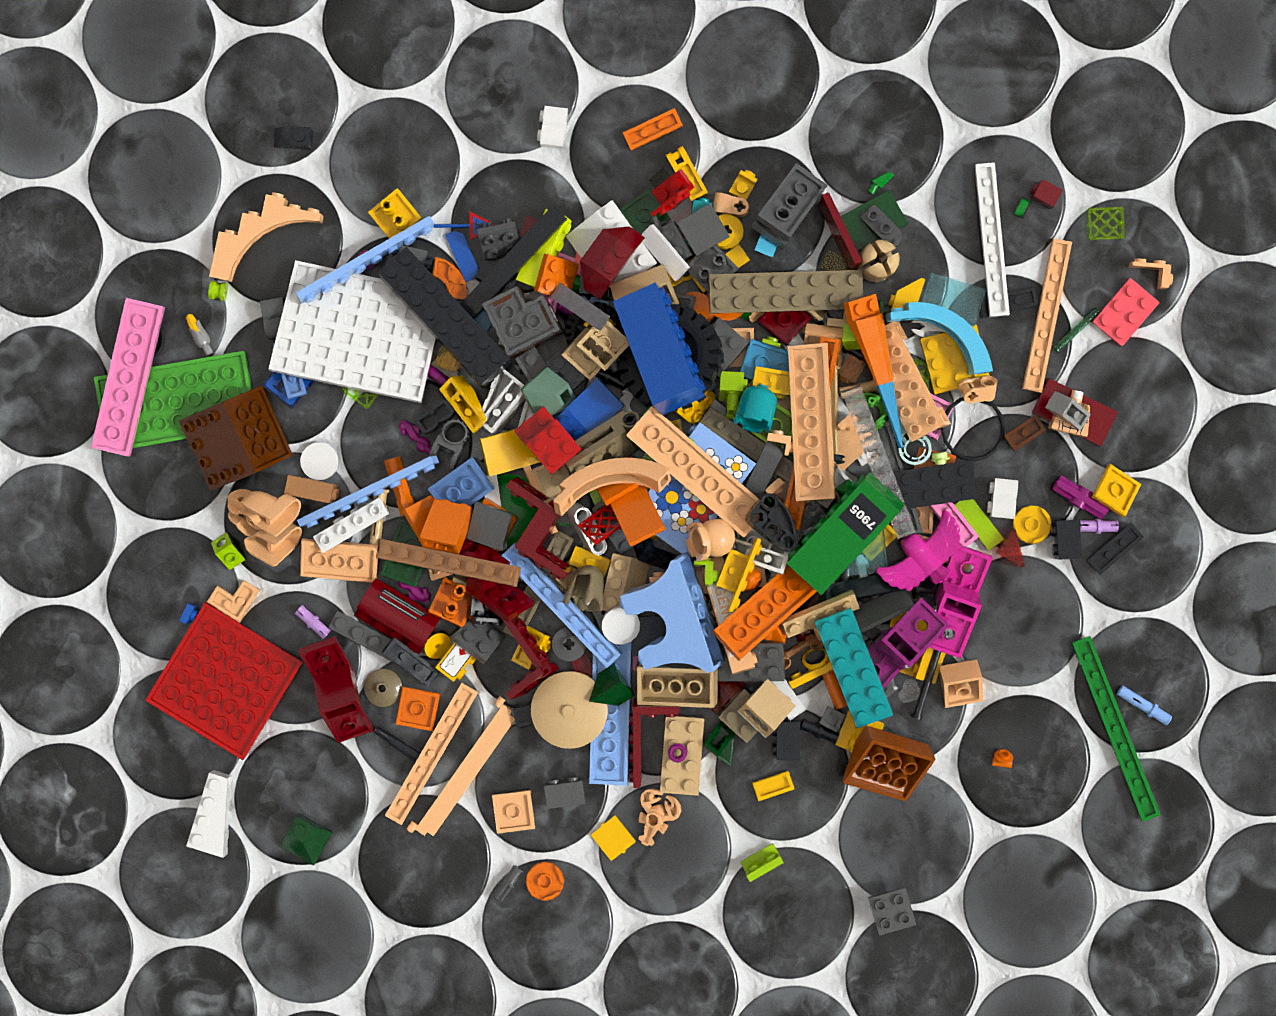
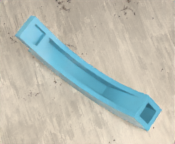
(955, 326)

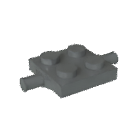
(674, 237)

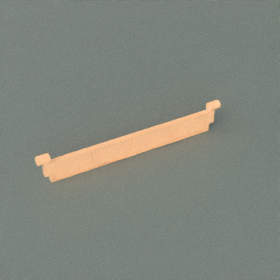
(466, 771)

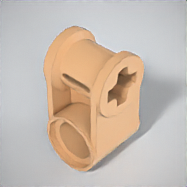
(727, 204)
(980, 389)

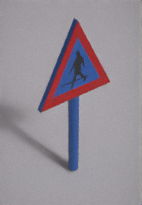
(475, 223)

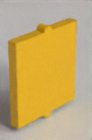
(613, 838)

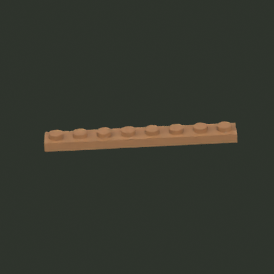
(449, 562)

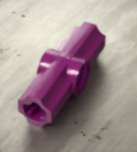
(1079, 497)

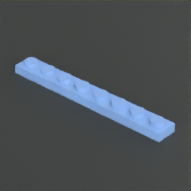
(359, 264)
(376, 489)
(568, 613)

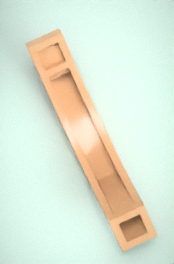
(610, 472)

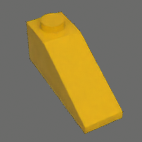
(464, 401)

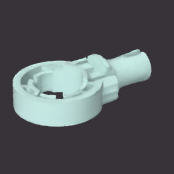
(903, 433)

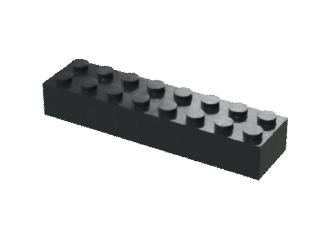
(444, 317)

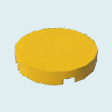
(1032, 524)

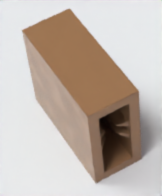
(312, 489)

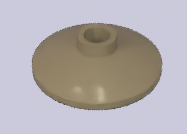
(389, 680)

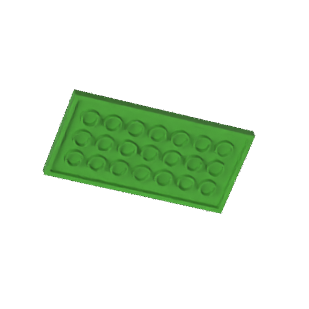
(183, 390)

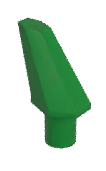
(879, 182)

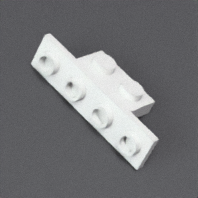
(347, 527)

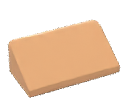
(814, 332)

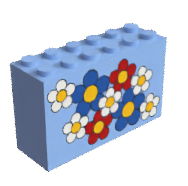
(680, 506)

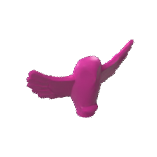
(924, 556)

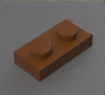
(1024, 432)

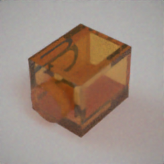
(851, 370)

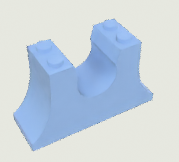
(687, 620)

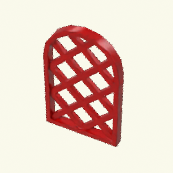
(593, 517)

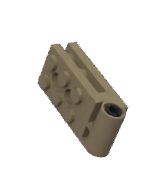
(605, 442)

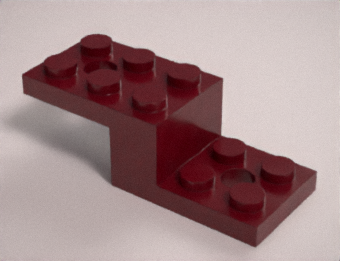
(492, 593)

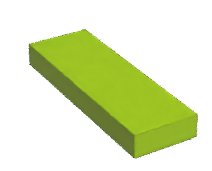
(980, 523)

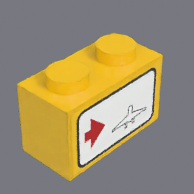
(454, 662)

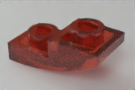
(726, 691)

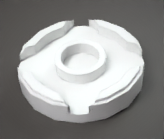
(319, 461)
(620, 627)

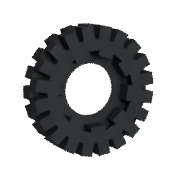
(705, 352)

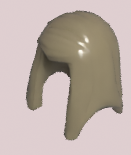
(586, 589)

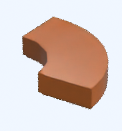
(451, 277)

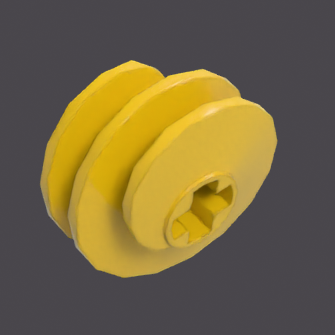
(735, 227)

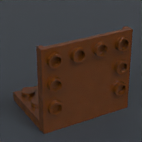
(236, 438)

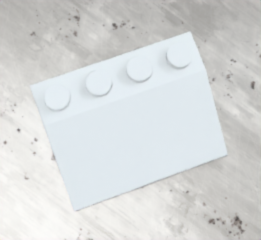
(606, 218)

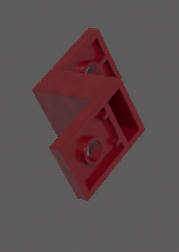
(539, 529)
(336, 689)

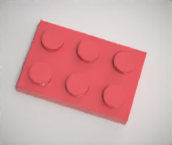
(1125, 312)

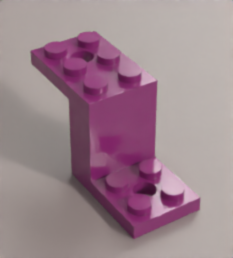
(903, 643)

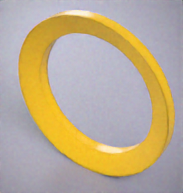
(816, 666)

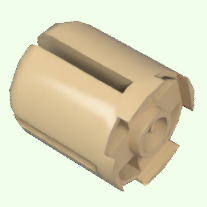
(888, 263)

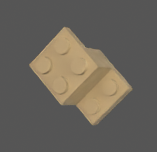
(595, 349)

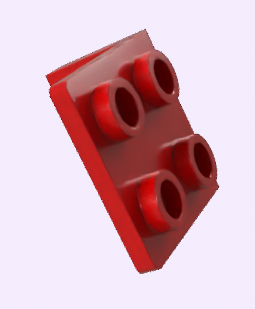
(671, 192)

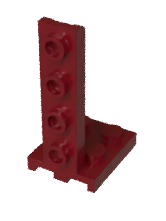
(536, 656)
(635, 737)

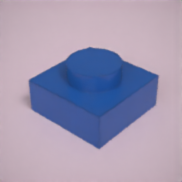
(189, 613)

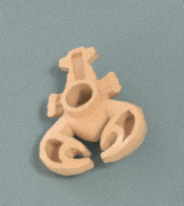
(656, 814)

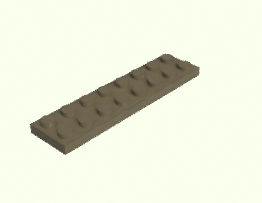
(783, 291)

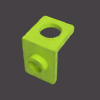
(227, 552)

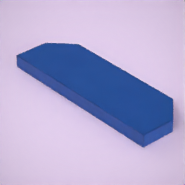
(462, 255)

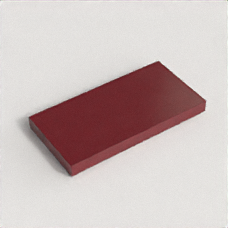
(839, 232)
(1099, 420)

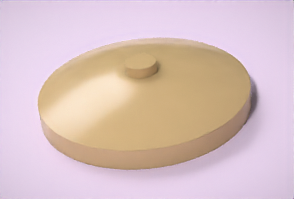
(564, 712)

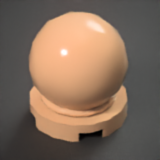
(709, 539)

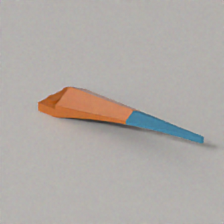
(869, 330)

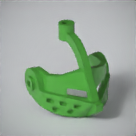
(873, 399)

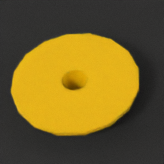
(437, 645)

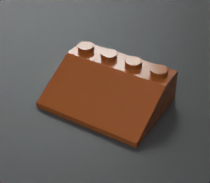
(887, 763)

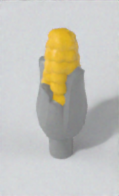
(199, 334)

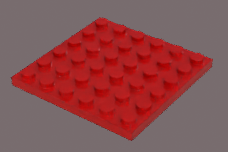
(224, 681)

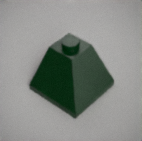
(306, 839)

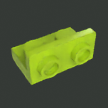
(761, 862)

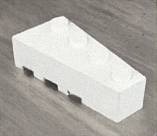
(212, 818)

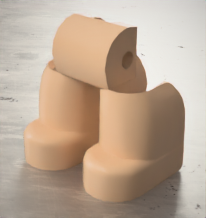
(266, 523)

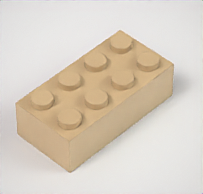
(677, 686)
(685, 775)

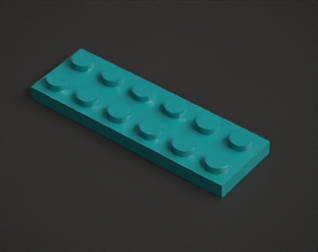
(853, 667)

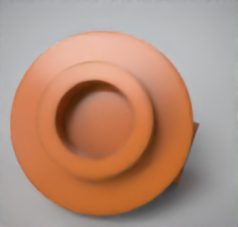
(1002, 758)

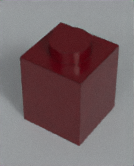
(1045, 193)

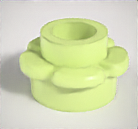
(939, 458)

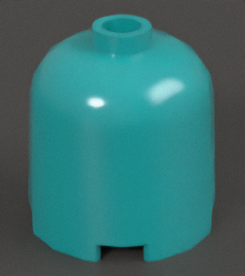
(756, 409)

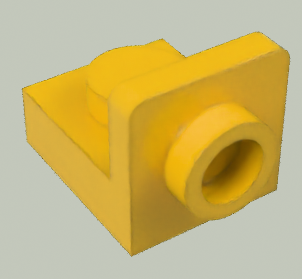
(743, 184)

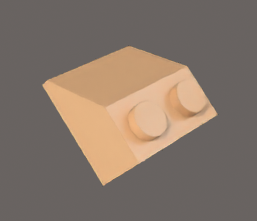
(961, 683)

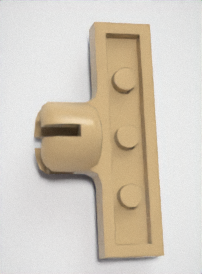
(806, 618)

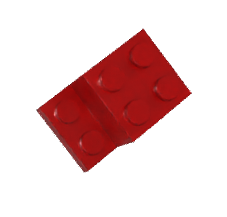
(547, 440)

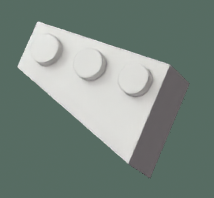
(502, 401)

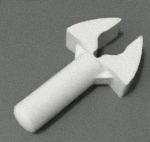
(927, 327)

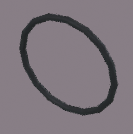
(990, 452)

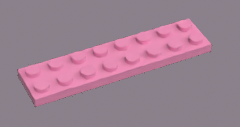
(128, 377)

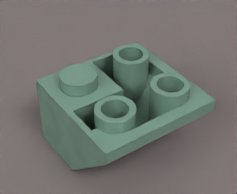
(549, 391)

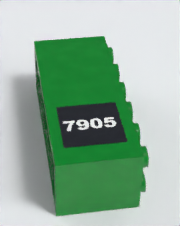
(844, 532)

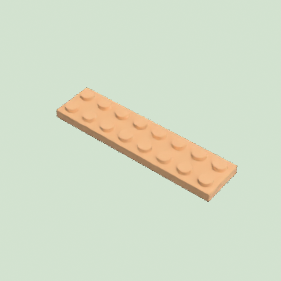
(811, 422)
(694, 469)

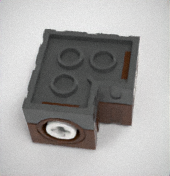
(521, 322)

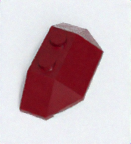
(607, 258)

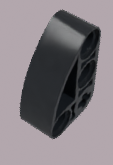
(778, 517)

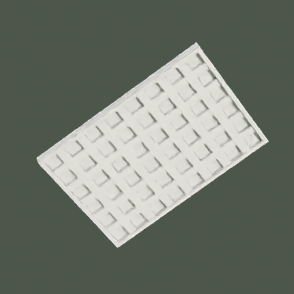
(352, 337)

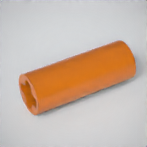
(834, 689)

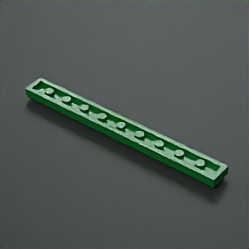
(1115, 728)

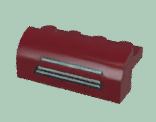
(396, 616)

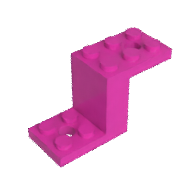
(959, 599)

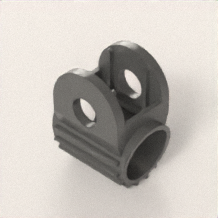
(453, 448)

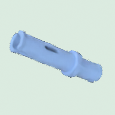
(1151, 709)

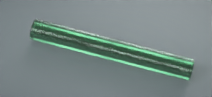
(1079, 327)

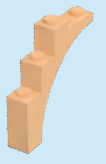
(252, 227)

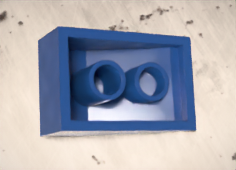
(590, 410)

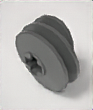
(563, 652)

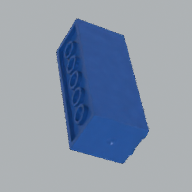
(659, 348)

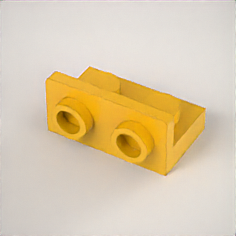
(775, 380)
(544, 642)

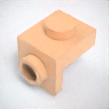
(778, 437)

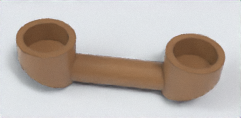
(810, 641)

